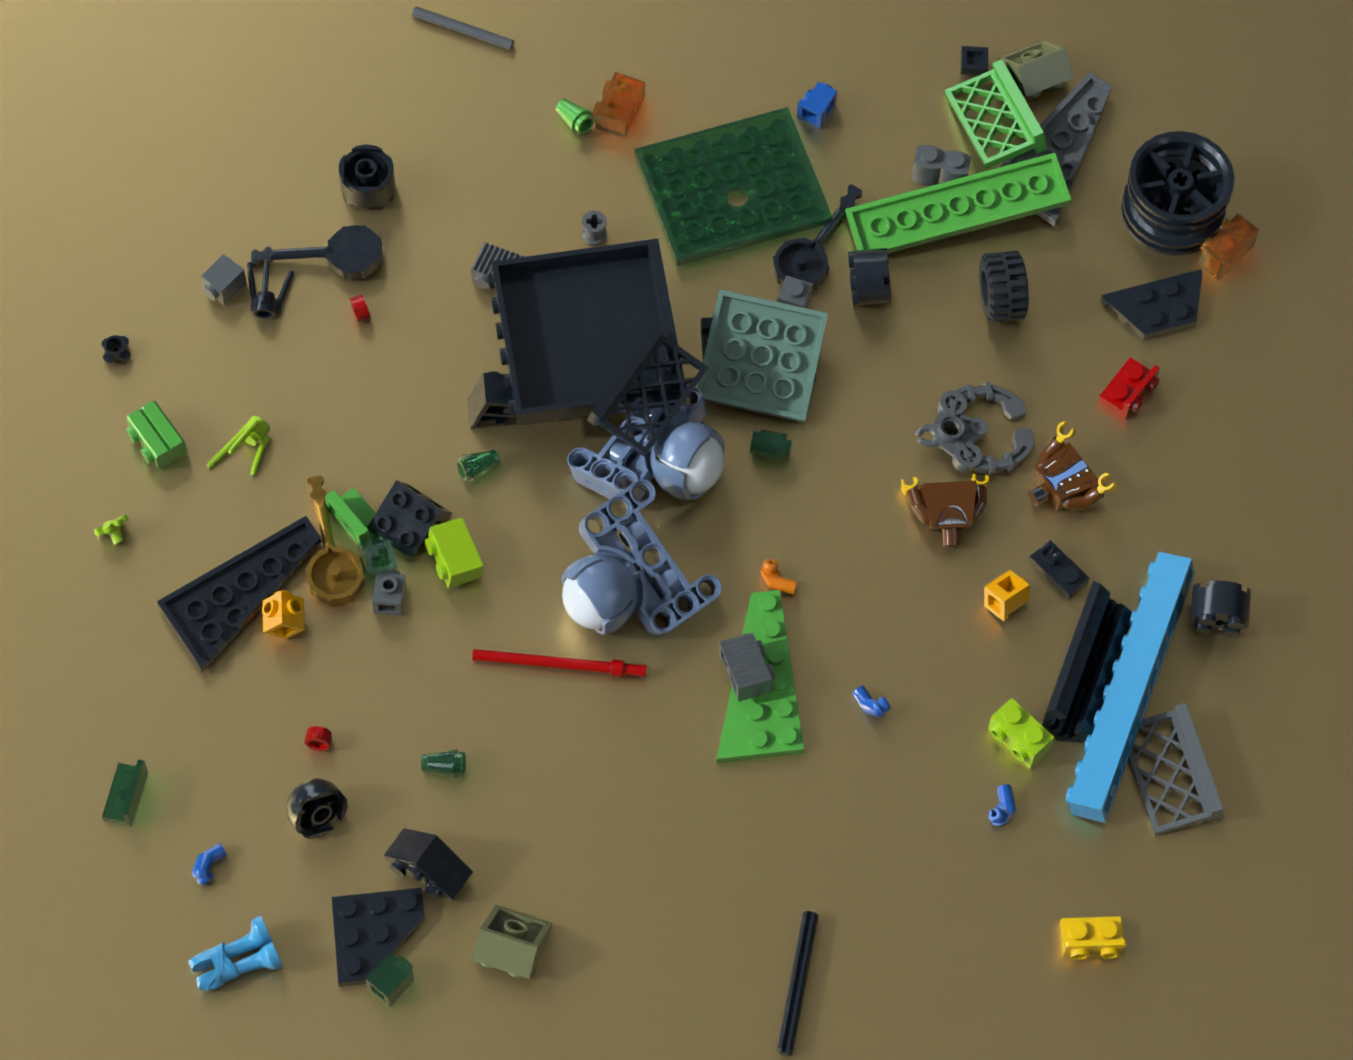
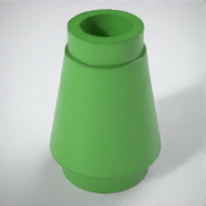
(576, 117)

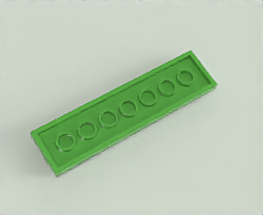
(959, 205)

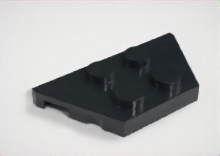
(1158, 305)

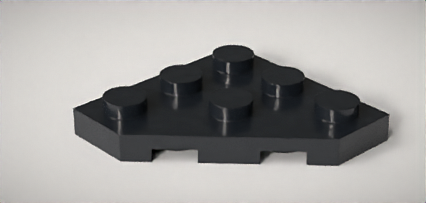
(370, 928)

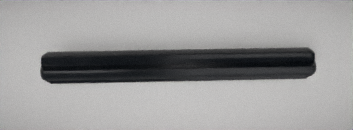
(797, 983)

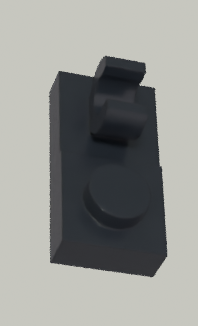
(1059, 569)

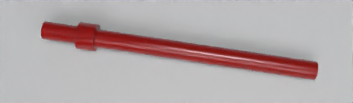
(616, 668)

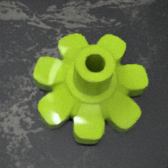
(112, 528)

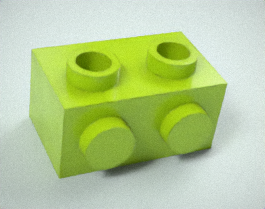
(454, 553)
(1020, 733)

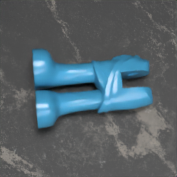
(222, 953)

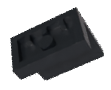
(406, 518)

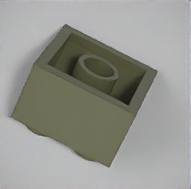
(1038, 68)
(511, 942)

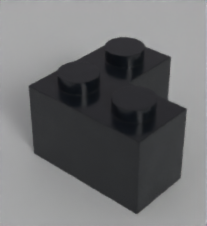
(428, 861)

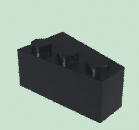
(489, 401)

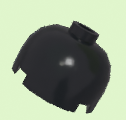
(315, 807)

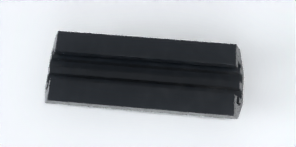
(1087, 667)

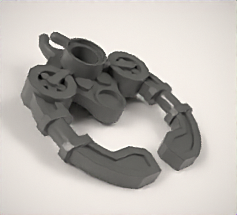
(967, 430)

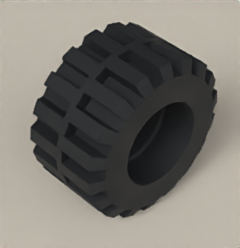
(1003, 286)

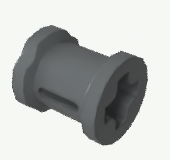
(594, 228)

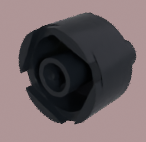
(367, 177)
(869, 276)
(1220, 608)

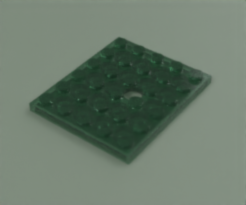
(753, 155)

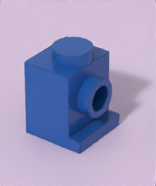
(817, 104)

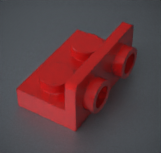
(1128, 388)

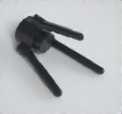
(265, 304)

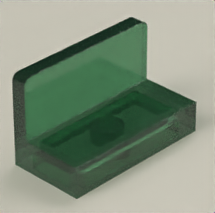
(125, 793)

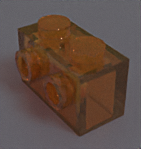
(619, 104)
(1228, 246)

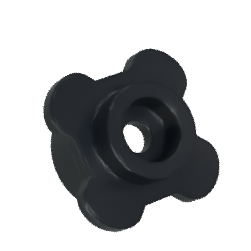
(113, 342)

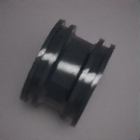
(1172, 210)

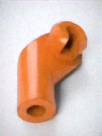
(774, 579)

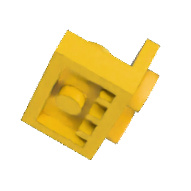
(1092, 937)

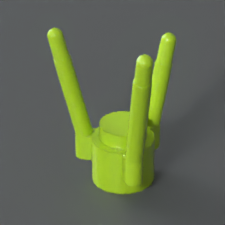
(252, 433)

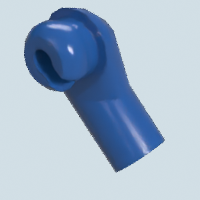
(868, 704)
(1005, 809)
(204, 862)

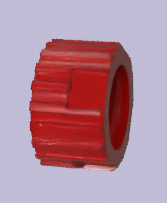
(360, 308)
(318, 738)

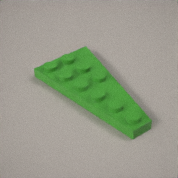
(771, 721)

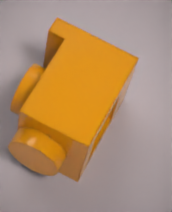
(1006, 594)

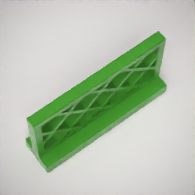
(1018, 111)

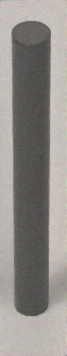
(463, 28)

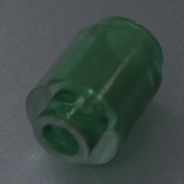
(770, 445)

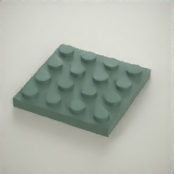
(762, 355)

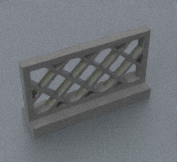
(1197, 769)

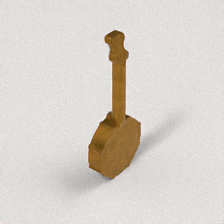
(335, 572)

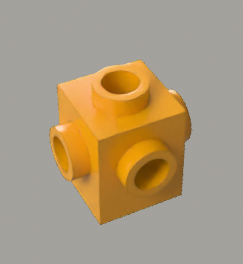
(283, 615)

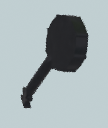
(351, 252)
(807, 258)

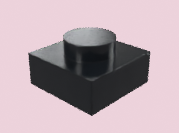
(974, 60)

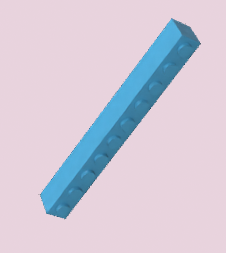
(1130, 687)

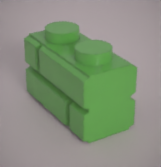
(156, 435)

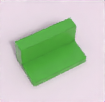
(351, 513)

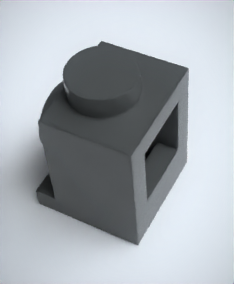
(389, 601)

